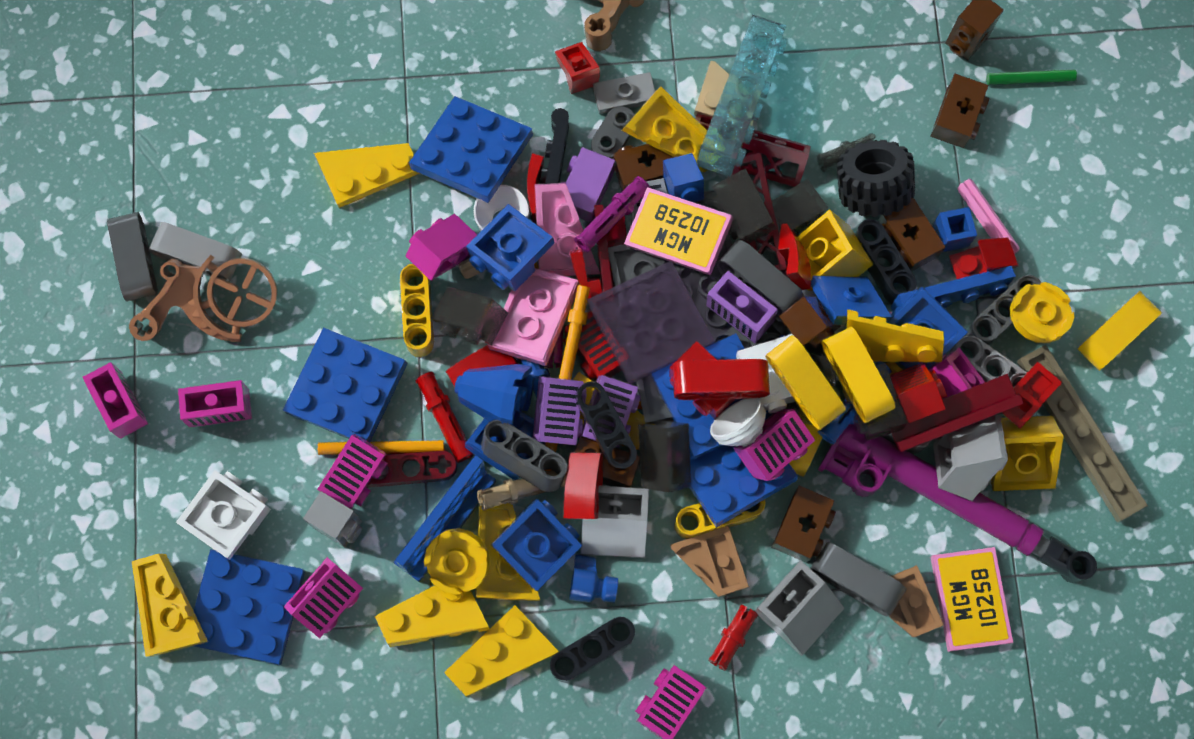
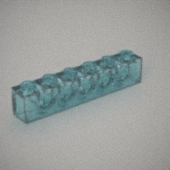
(741, 96)

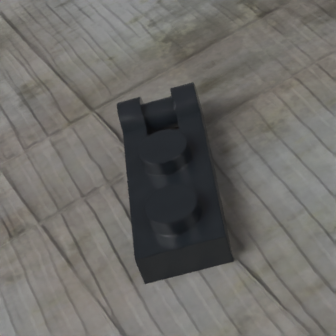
(556, 148)

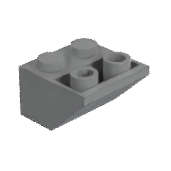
(970, 457)
(620, 524)
(800, 608)

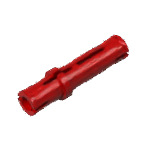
(441, 410)

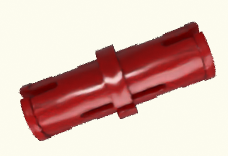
(733, 637)

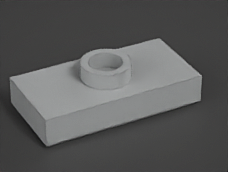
(625, 91)

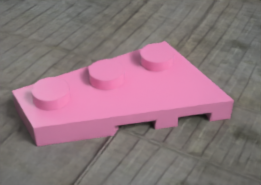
(560, 219)

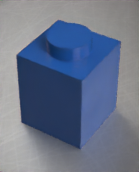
(683, 178)
(955, 229)

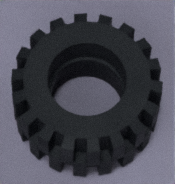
(876, 178)

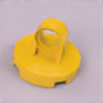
(1041, 312)
(457, 561)

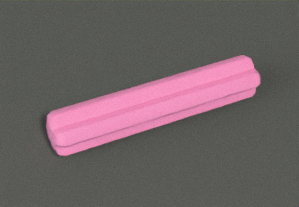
(984, 212)

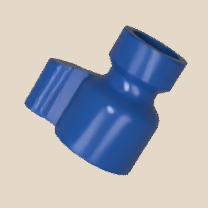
(587, 584)

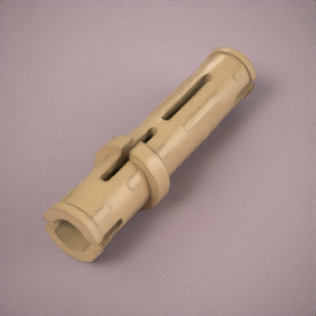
(510, 492)

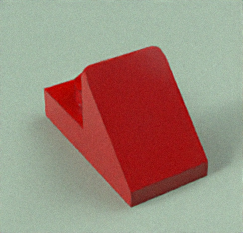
(578, 67)
(985, 257)

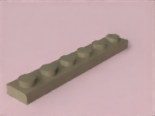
(1087, 441)

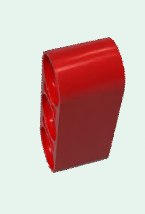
(721, 379)

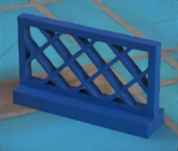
(448, 514)

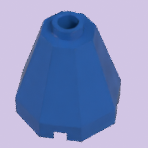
(497, 392)

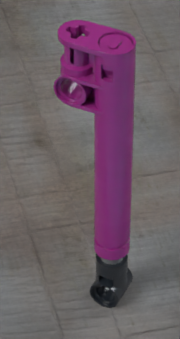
(880, 457)

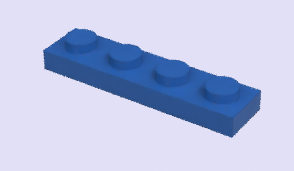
(965, 288)

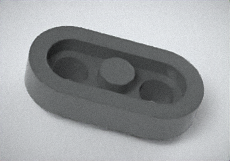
(611, 131)

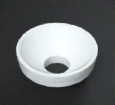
(504, 195)
(739, 423)

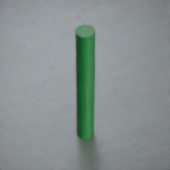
(1031, 77)

